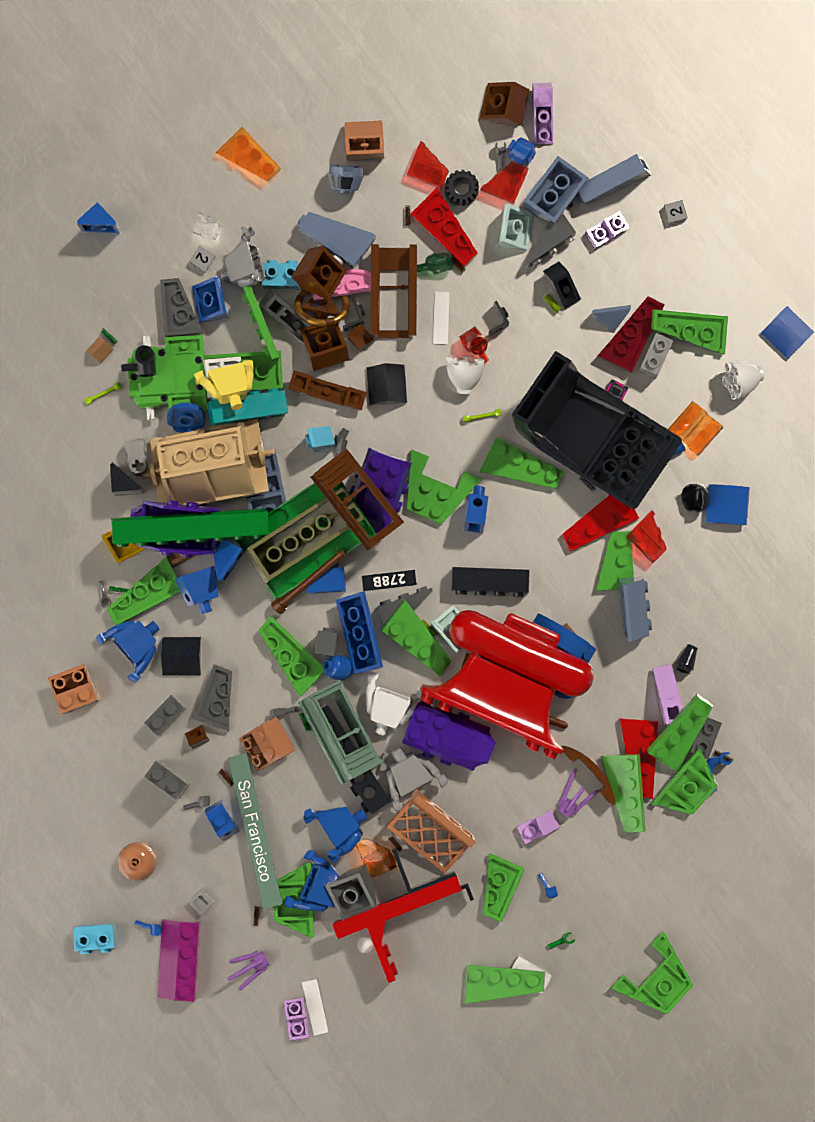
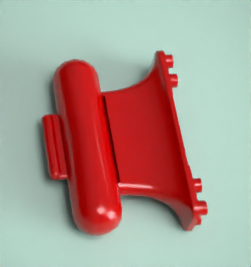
(510, 676)

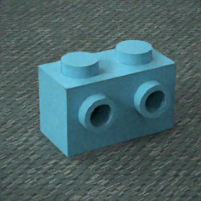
(279, 275)
(94, 937)

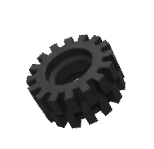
(469, 179)

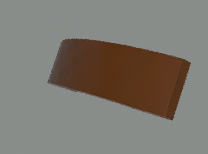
(327, 391)
(606, 791)

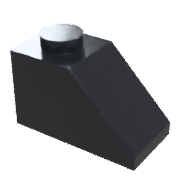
(562, 284)

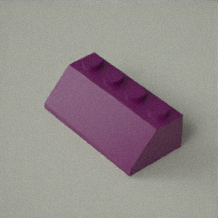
(179, 960)

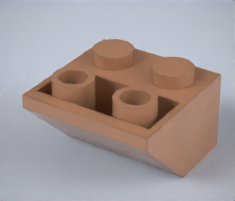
(364, 140)
(73, 689)
(267, 744)

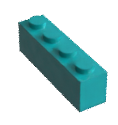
(254, 407)

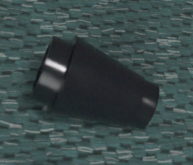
(687, 659)

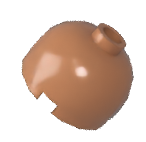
(146, 857)

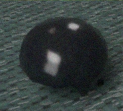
(695, 497)

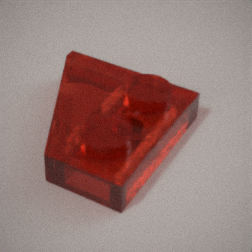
(427, 168)
(507, 183)
(648, 538)

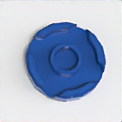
(186, 417)

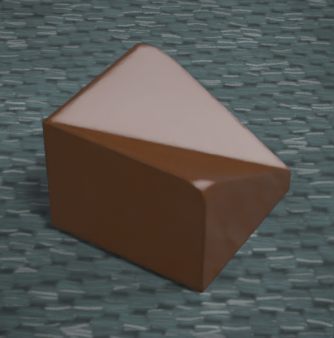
(360, 337)

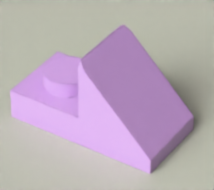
(538, 827)

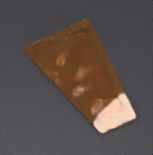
(249, 155)

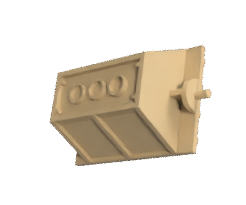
(210, 464)

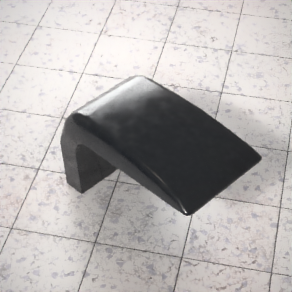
(594, 432)

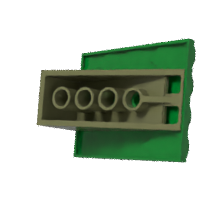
(314, 536)

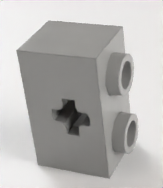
(656, 355)

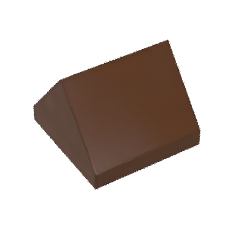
(197, 737)

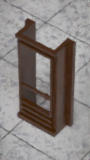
(394, 260)
(334, 473)

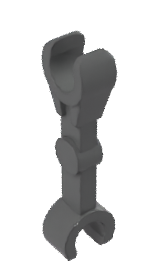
(281, 711)

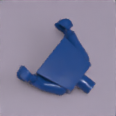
(134, 642)
(340, 827)
(314, 894)

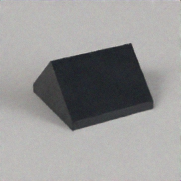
(386, 384)
(122, 484)
(181, 656)

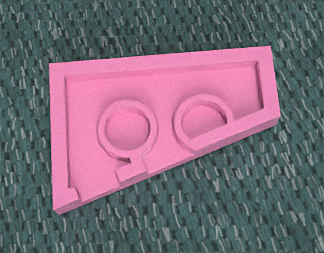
(353, 282)

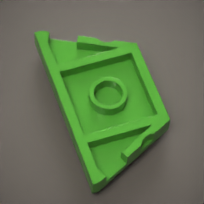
(688, 786)
(292, 886)

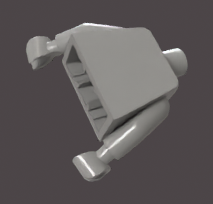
(244, 262)
(409, 773)

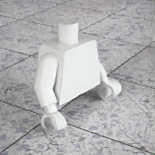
(388, 707)

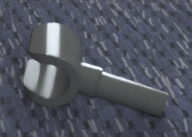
(500, 152)
(103, 593)
(204, 801)

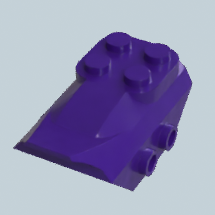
(390, 477)
(186, 549)
(449, 736)

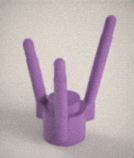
(568, 806)
(258, 962)

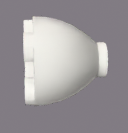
(465, 372)
(741, 378)

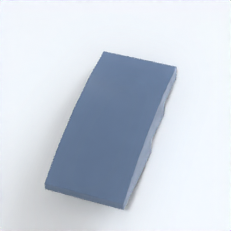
(276, 494)

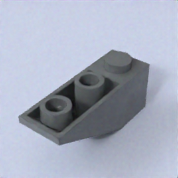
(551, 239)
(415, 600)

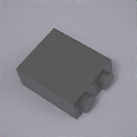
(167, 780)

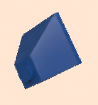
(226, 558)

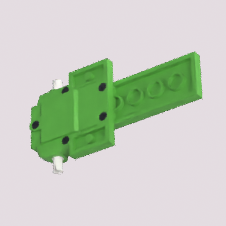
(176, 370)

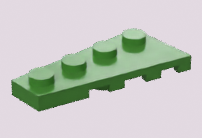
(146, 593)
(412, 635)

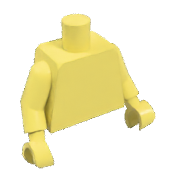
(228, 383)

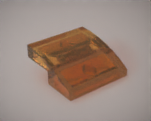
(696, 428)

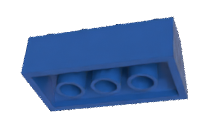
(359, 633)

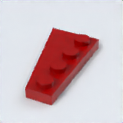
(442, 225)
(601, 520)
(637, 738)

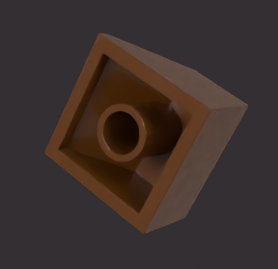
(504, 103)
(319, 272)
(324, 346)

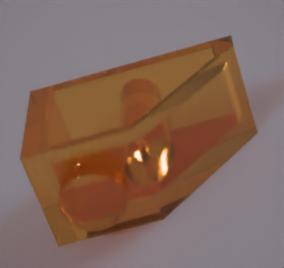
(376, 857)

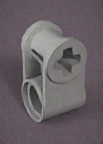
(136, 454)

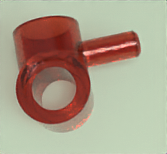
(475, 343)

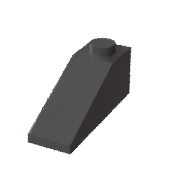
(283, 313)

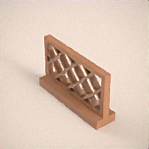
(441, 818)

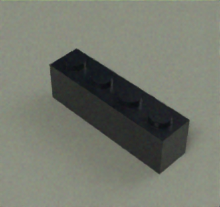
(490, 581)

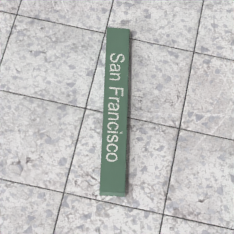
(255, 831)

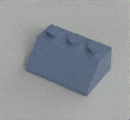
(555, 190)
(635, 608)

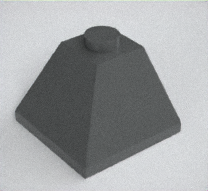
(352, 892)

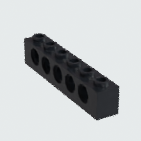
(380, 798)

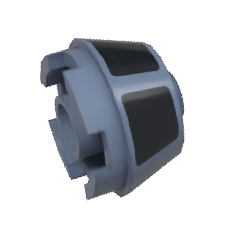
(345, 177)

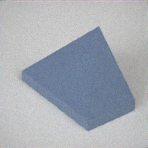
(612, 316)

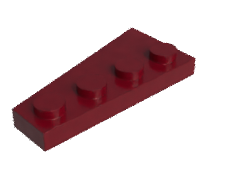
(630, 340)

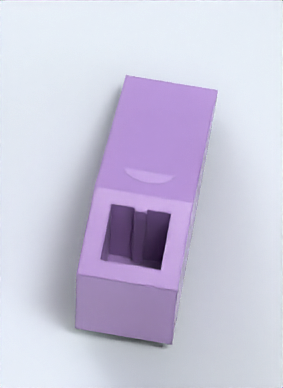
(542, 112)
(667, 693)

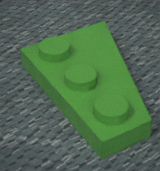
(617, 562)
(502, 883)

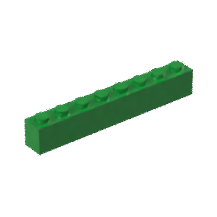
(189, 526)

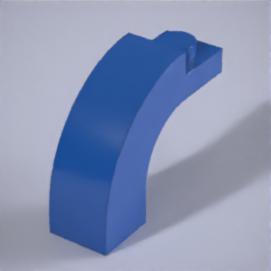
(568, 640)

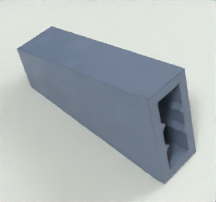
(614, 179)
(338, 238)

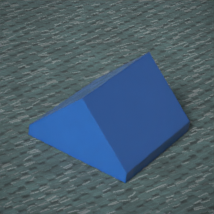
(97, 221)
(210, 300)
(787, 332)

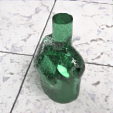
(436, 263)

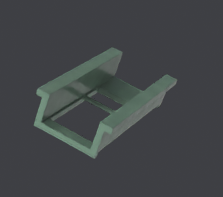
(345, 766)

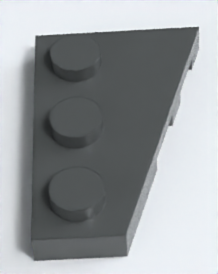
(177, 310)
(215, 699)

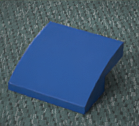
(728, 504)

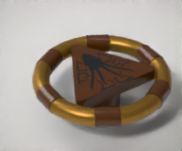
(322, 310)

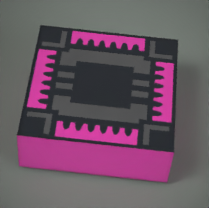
(617, 389)

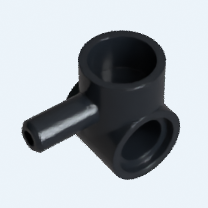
(143, 368)

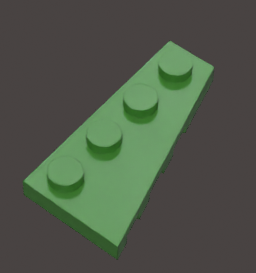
(256, 316)
(696, 328)
(516, 464)
(294, 659)
(678, 737)
(626, 783)
(498, 982)

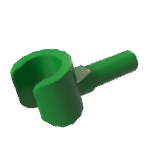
(562, 940)

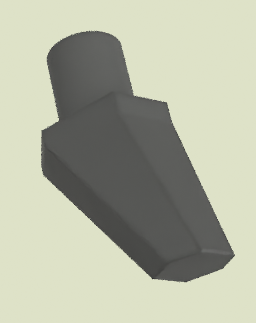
(341, 441)

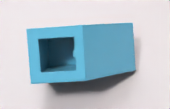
(320, 438)

